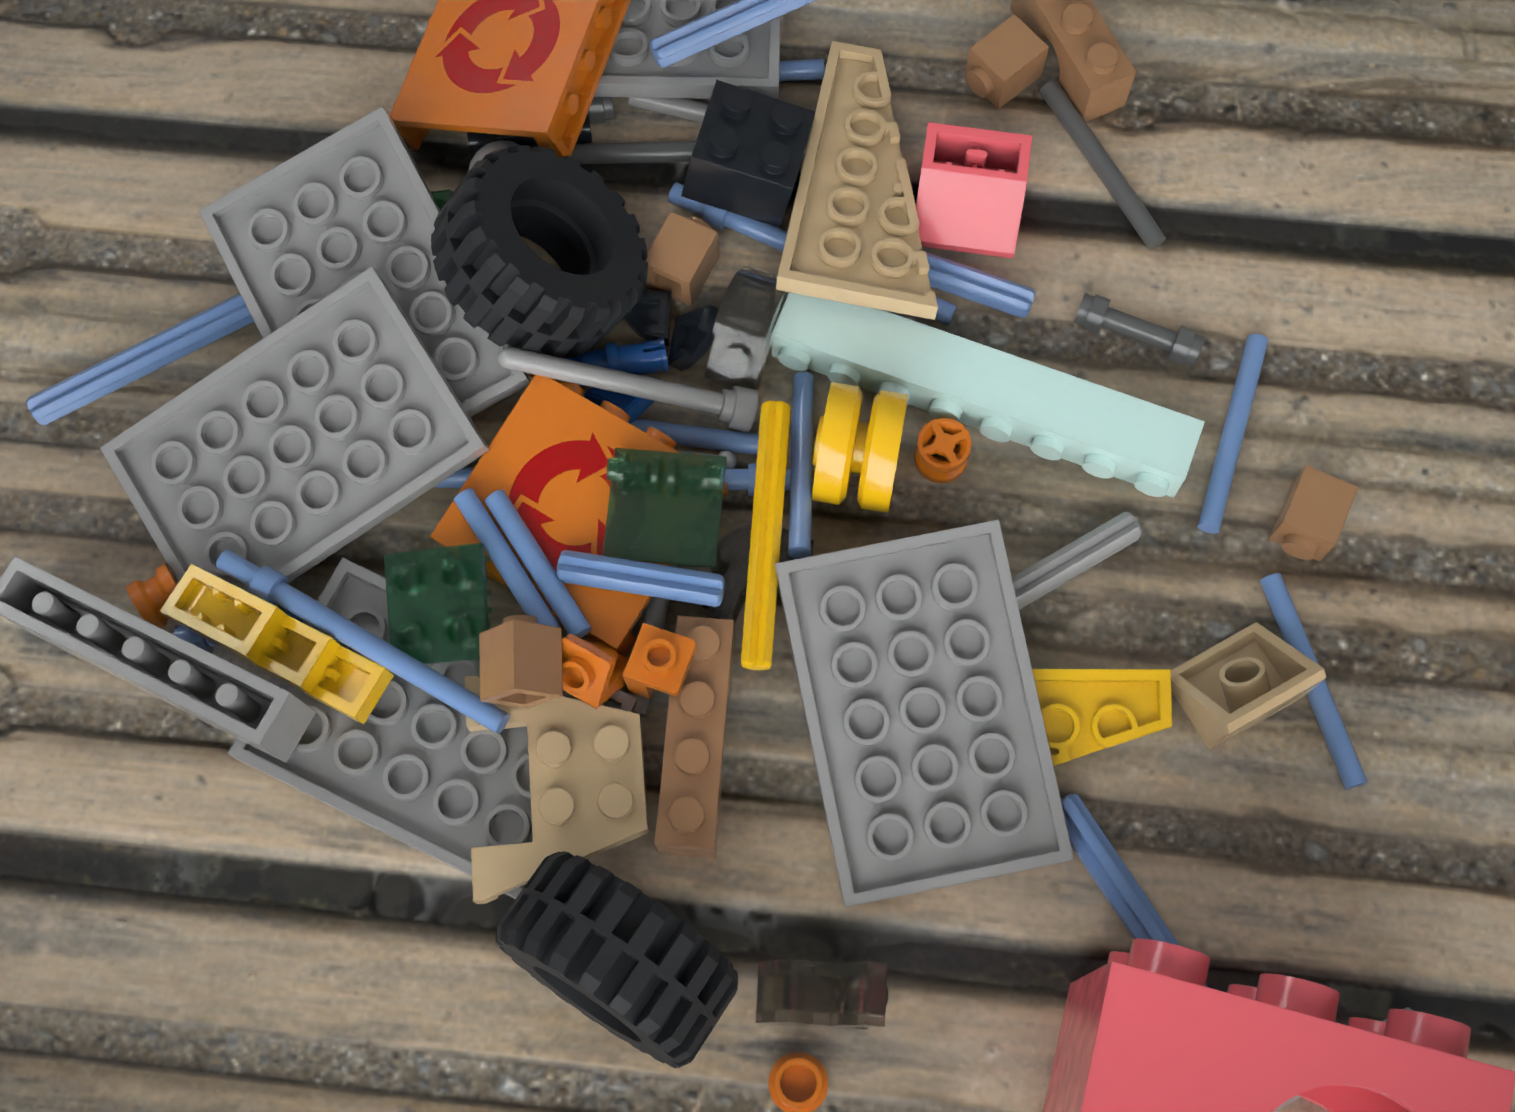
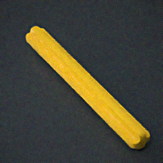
(765, 536)

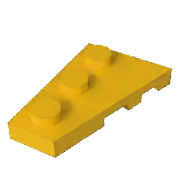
(1101, 707)

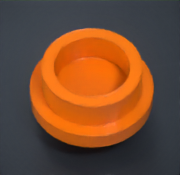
(798, 1083)

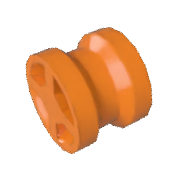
(947, 439)
(152, 594)

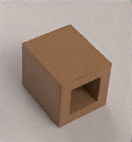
(1005, 62)
(682, 257)
(1313, 514)
(520, 662)

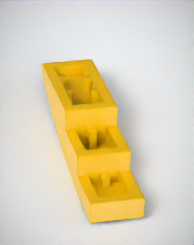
(277, 643)

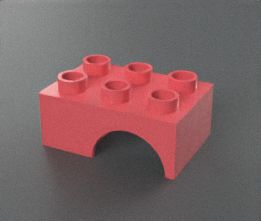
(1161, 1041)

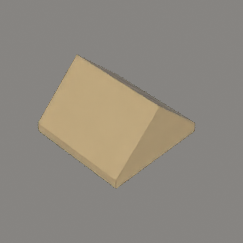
(1242, 683)

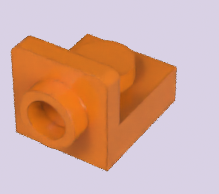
(658, 662)
(591, 669)

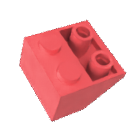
(972, 189)

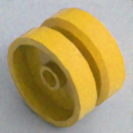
(859, 447)

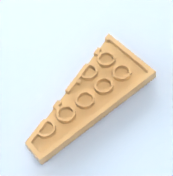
(854, 203)

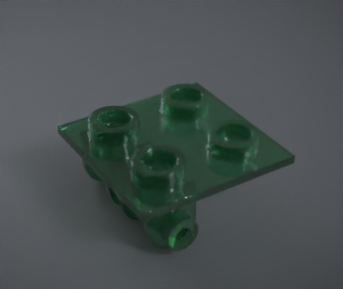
(664, 507)
(438, 602)

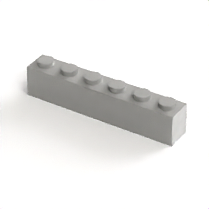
(153, 660)

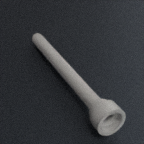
(733, 406)

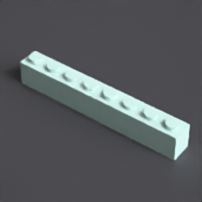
(990, 391)

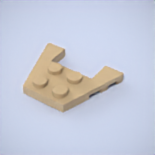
(582, 788)

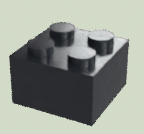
(748, 153)

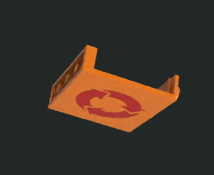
(509, 69)
(555, 473)

